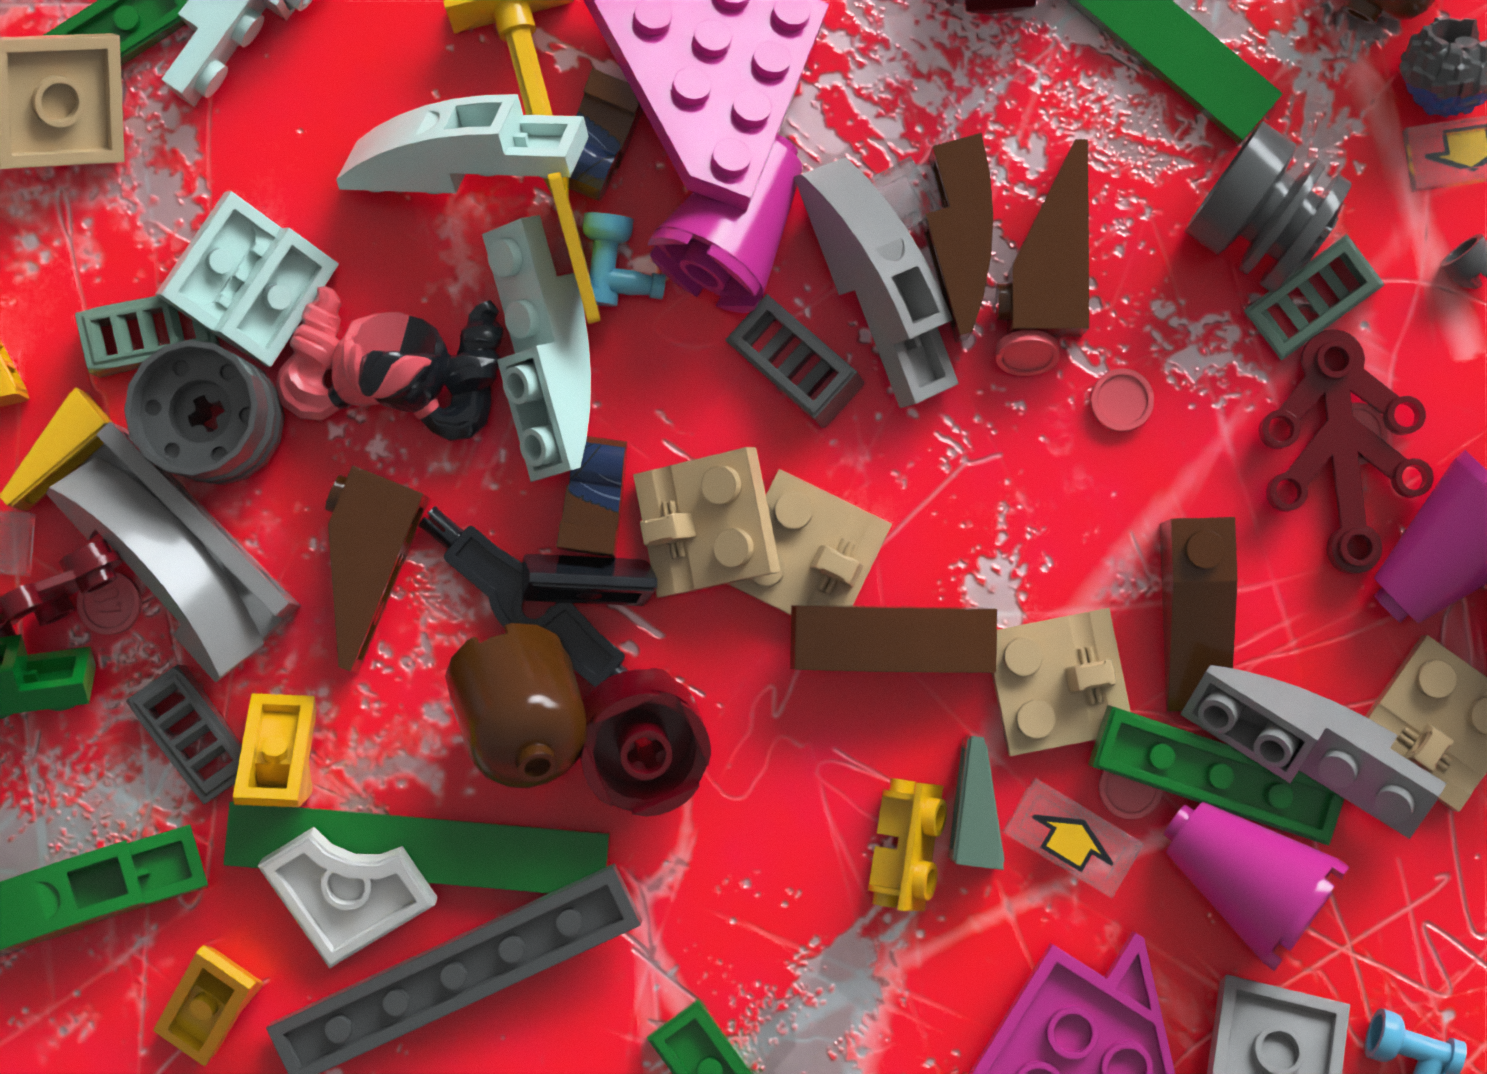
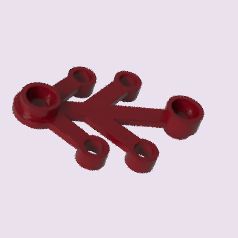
(1343, 439)
(49, 599)

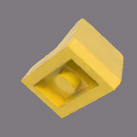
(276, 751)
(206, 1004)

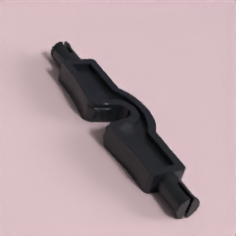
(501, 580)

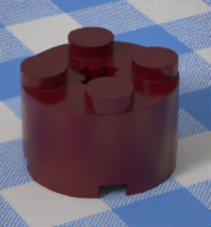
(653, 776)

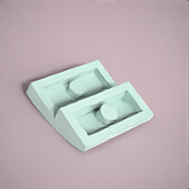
(246, 278)

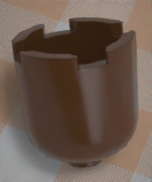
(518, 705)

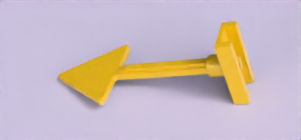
(516, 27)

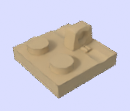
(60, 100)
(706, 522)
(820, 547)
(1057, 680)
(1438, 717)

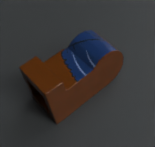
(610, 120)
(594, 499)

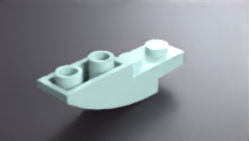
(218, 32)
(461, 136)
(551, 363)

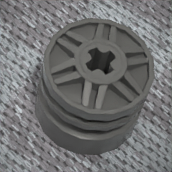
(1269, 208)
(174, 398)

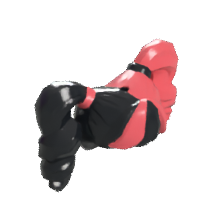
(393, 364)

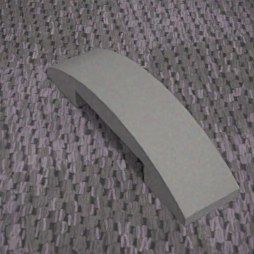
(166, 559)

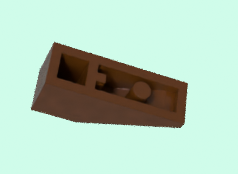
(1051, 270)
(368, 545)
(1197, 601)

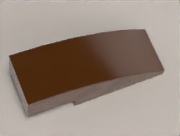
(961, 231)
(893, 638)

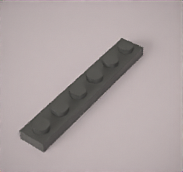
(455, 973)

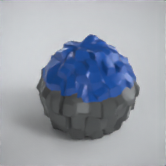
(1446, 67)

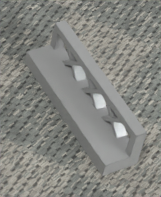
(260, 592)

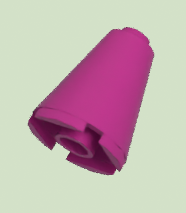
(728, 247)
(1442, 548)
(1252, 876)

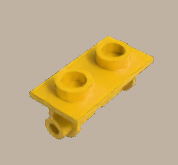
(909, 869)

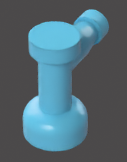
(607, 280)
(1388, 1038)

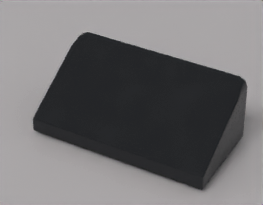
(587, 580)

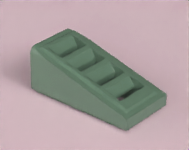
(1357, 265)
(93, 344)
(975, 822)

